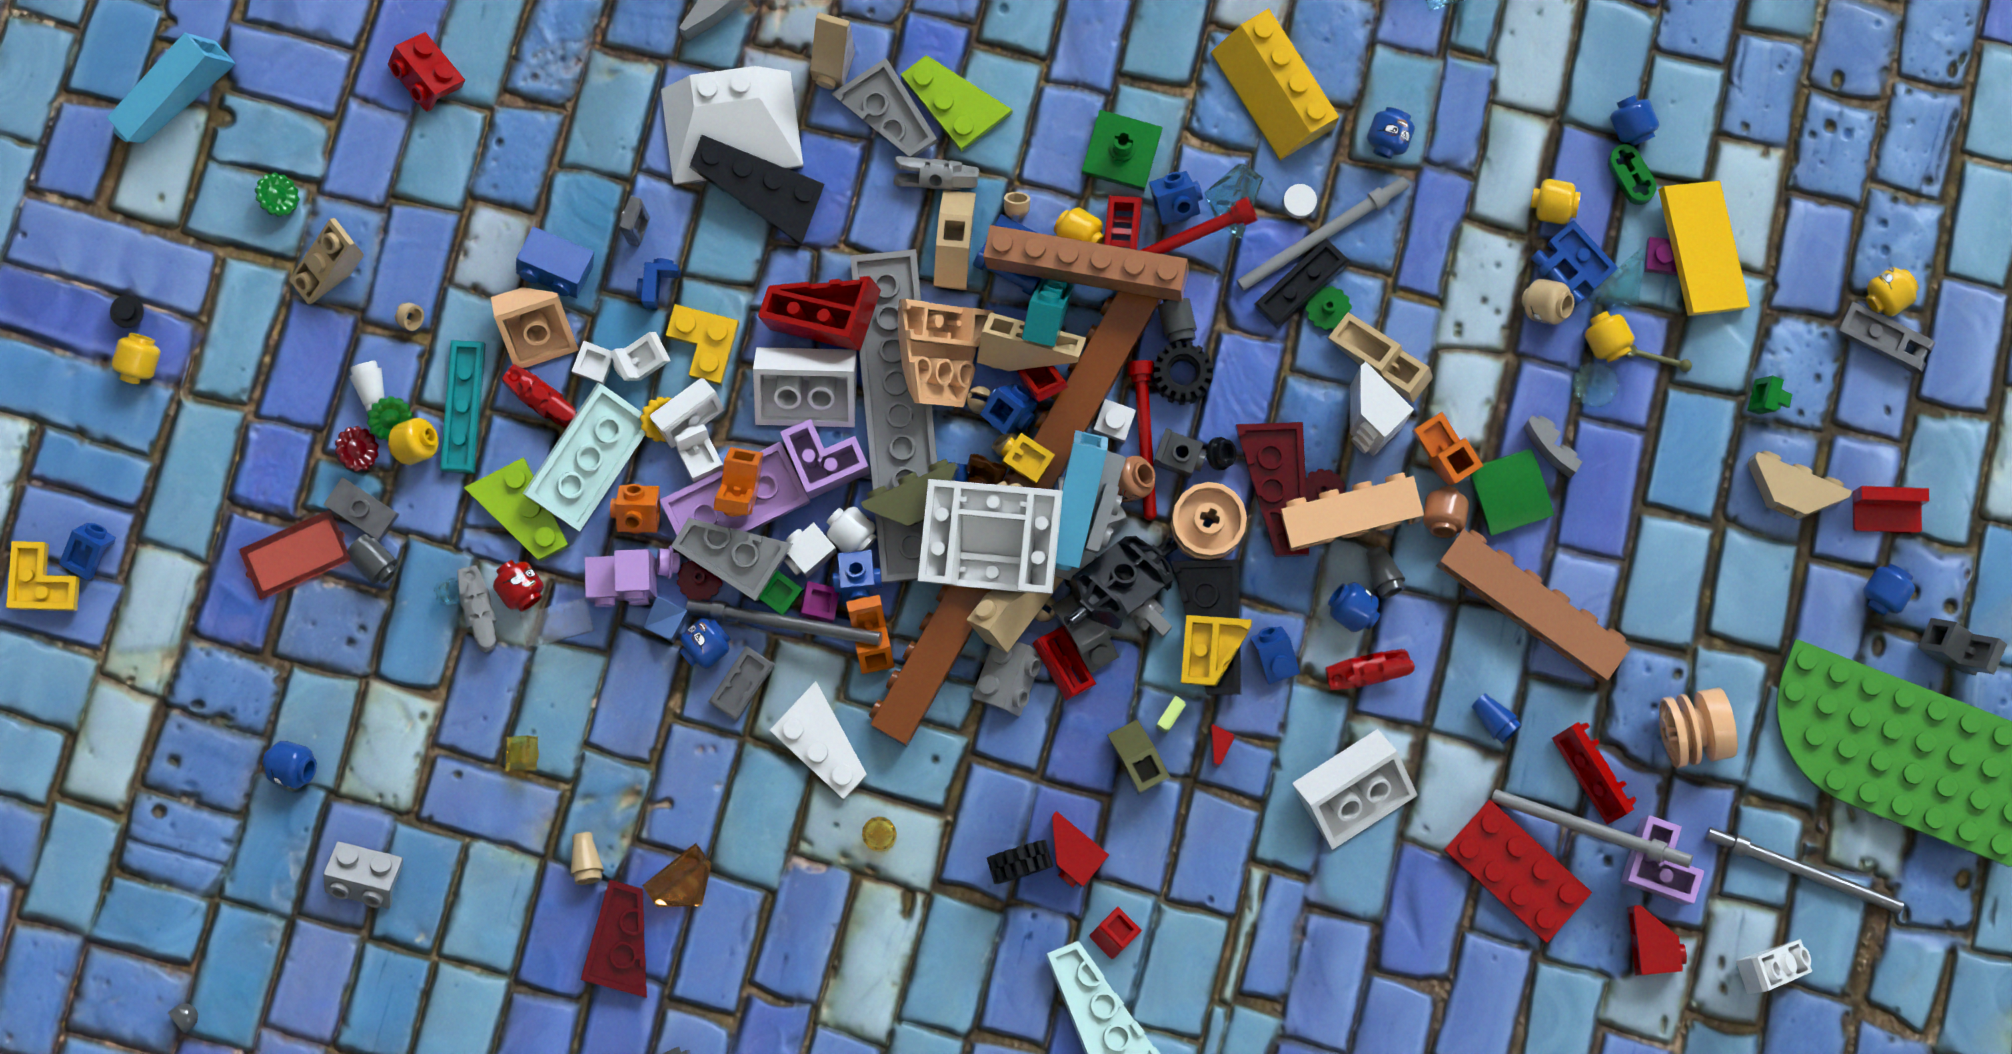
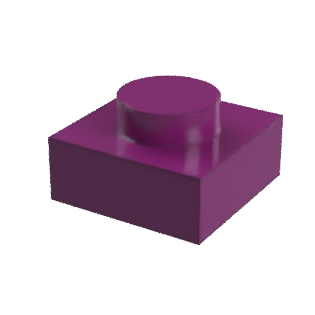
(1660, 257)
(819, 602)

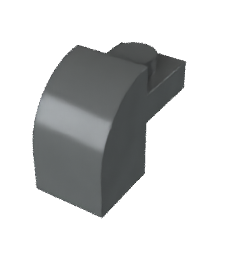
(1088, 637)
(1960, 648)

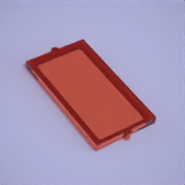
(295, 554)

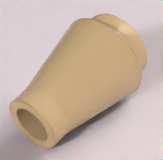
(585, 861)

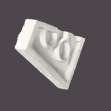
(820, 742)

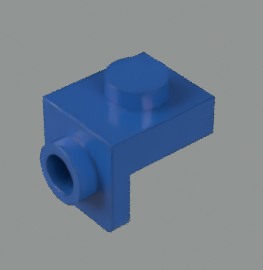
(649, 287)
(1275, 654)

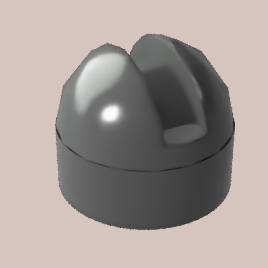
(184, 1016)

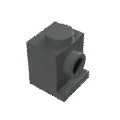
(1167, 458)

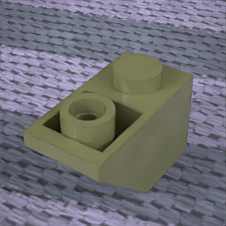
(1138, 757)

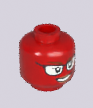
(518, 585)

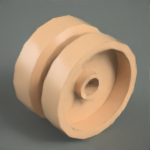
(1208, 502)

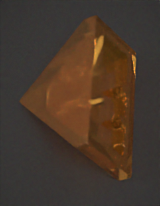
(681, 881)

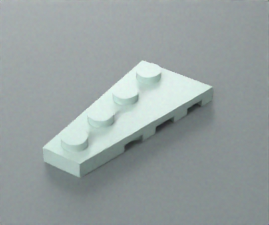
(1094, 1008)

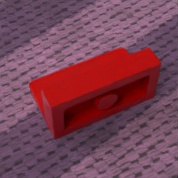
(1888, 509)

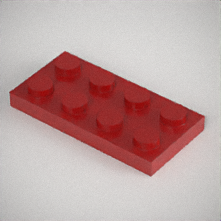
(1517, 871)

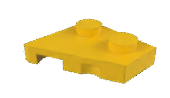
(1210, 647)

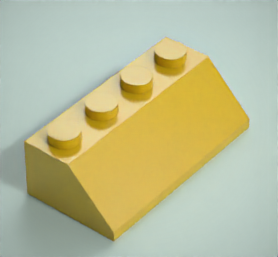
(1275, 85)

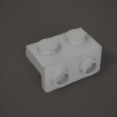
(1008, 678)
(362, 875)

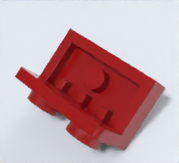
(424, 70)

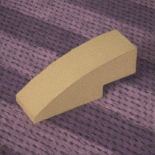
(1383, 354)

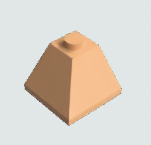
(533, 326)

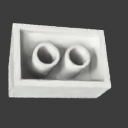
(805, 385)
(1375, 411)
(1355, 788)

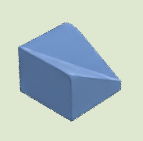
(666, 619)

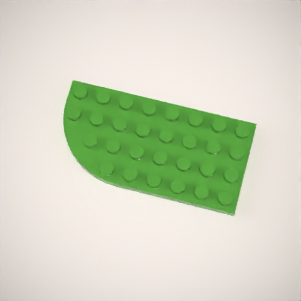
(1899, 750)

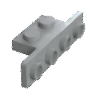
(1106, 503)

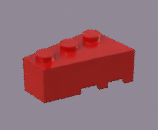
(822, 312)

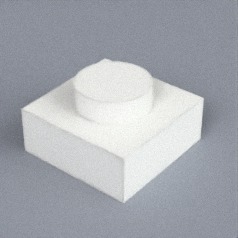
(593, 363)
(1114, 421)

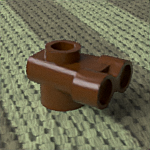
(984, 471)

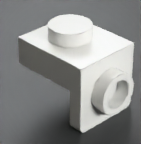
(640, 358)
(698, 453)

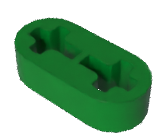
(1638, 170)

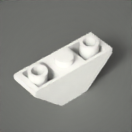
(1774, 967)

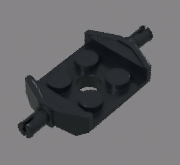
(1110, 599)

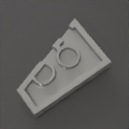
(888, 108)
(732, 555)

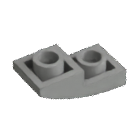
(1543, 436)

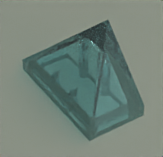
(1232, 187)
(1623, 285)

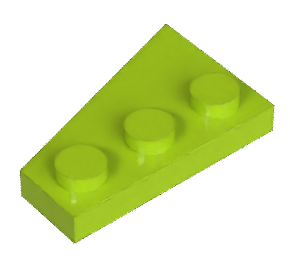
(953, 102)
(526, 520)

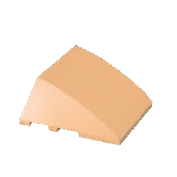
(939, 350)

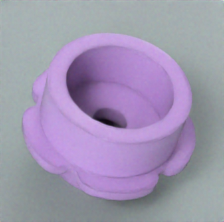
(667, 562)

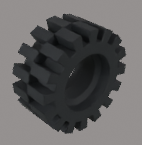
(1190, 354)
(1019, 862)

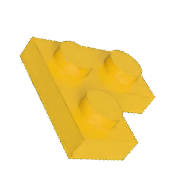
(711, 334)
(31, 586)

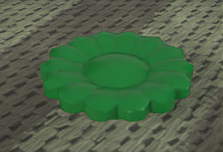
(277, 194)
(1328, 308)
(386, 415)

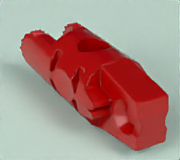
(539, 396)
(1369, 669)

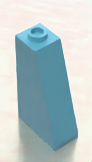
(169, 87)
(1079, 496)

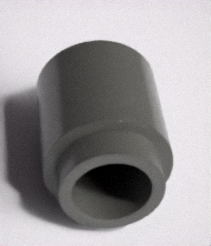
(1177, 320)
(372, 559)

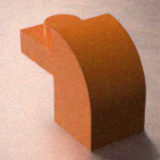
(1447, 454)
(739, 482)
(868, 615)

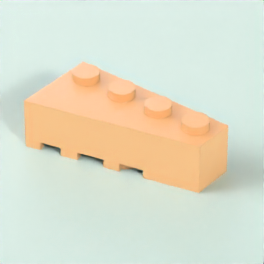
(1352, 512)

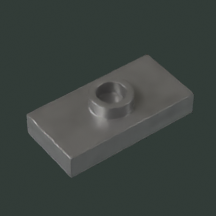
(634, 221)
(361, 509)
(741, 683)

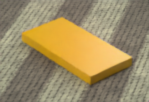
(1704, 248)

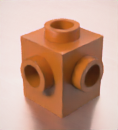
(636, 508)

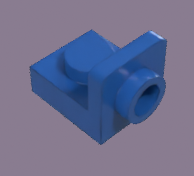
(86, 549)

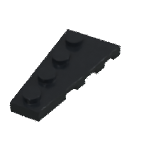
(769, 190)
(1213, 591)

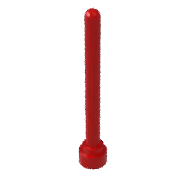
(1240, 213)
(1140, 374)

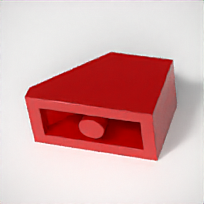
(1075, 852)
(1654, 944)

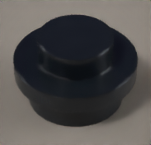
(127, 311)
(1221, 453)

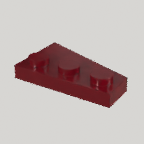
(618, 942)

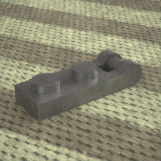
(1885, 337)

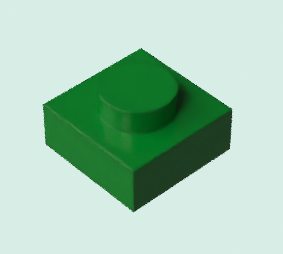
(781, 593)

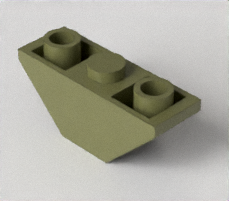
(908, 500)

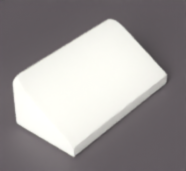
(688, 409)

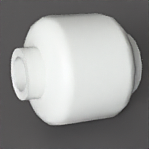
(851, 530)

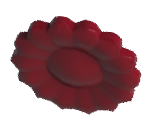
(356, 448)
(1322, 481)
(697, 581)

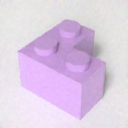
(820, 467)
(621, 577)
(1663, 878)

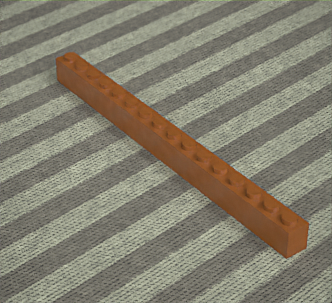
(1074, 409)

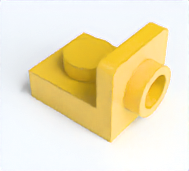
(1026, 457)

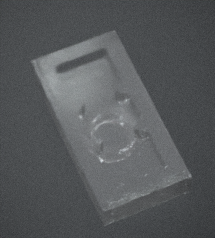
(556, 622)

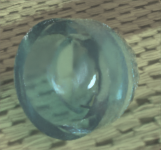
(442, 592)

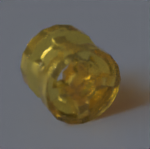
(884, 834)

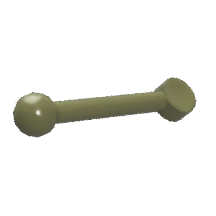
(1685, 365)

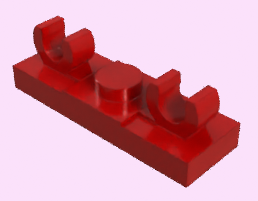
(1593, 772)

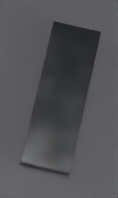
(1301, 283)

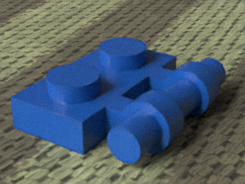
(1581, 255)

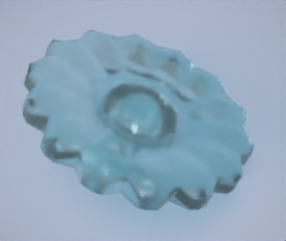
(1595, 384)

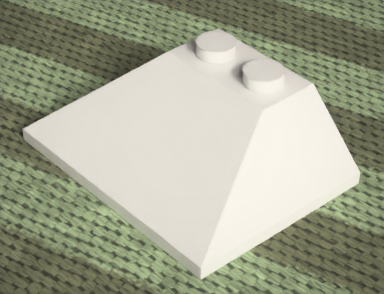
(738, 107)
(990, 536)

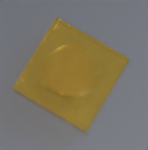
(522, 753)

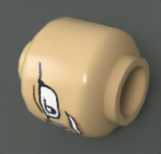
(1548, 301)

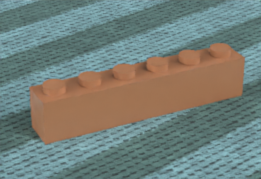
(1086, 263)
(1534, 606)

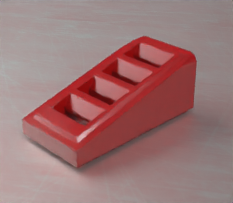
(1125, 204)
(1042, 381)

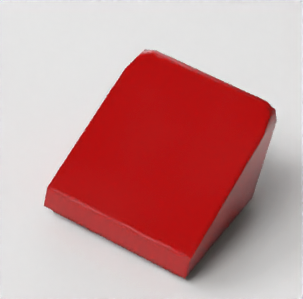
(1220, 744)
(1114, 933)

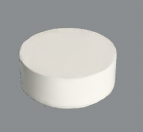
(1299, 201)

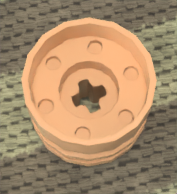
(1705, 726)

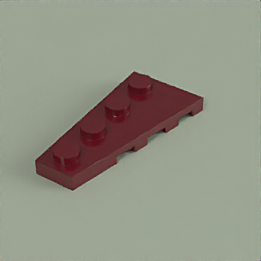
(1277, 473)

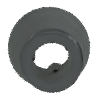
(1384, 573)

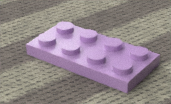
(776, 496)

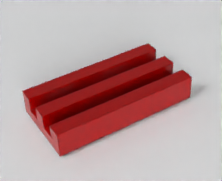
(1060, 665)

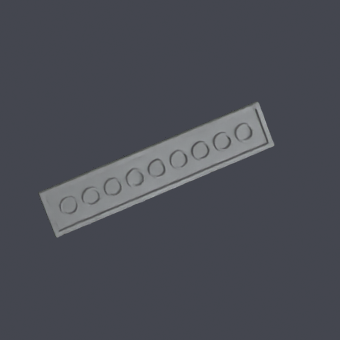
(897, 428)

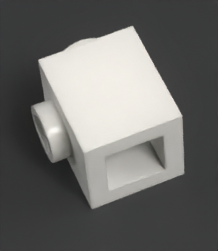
(809, 550)

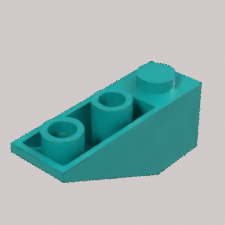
(1047, 311)

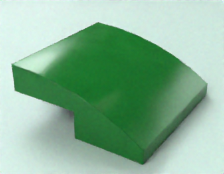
(1511, 492)

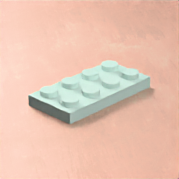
(587, 457)

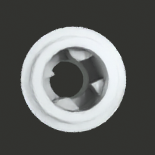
(368, 383)

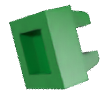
(1768, 396)

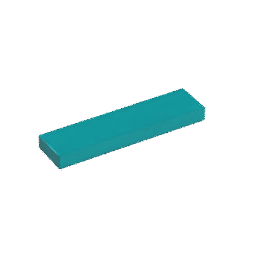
(462, 407)

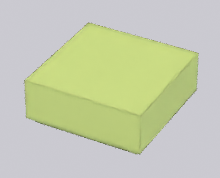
(1171, 714)

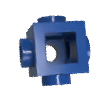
(1176, 197)
(1009, 409)
(856, 576)

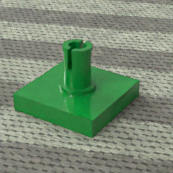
(1122, 150)

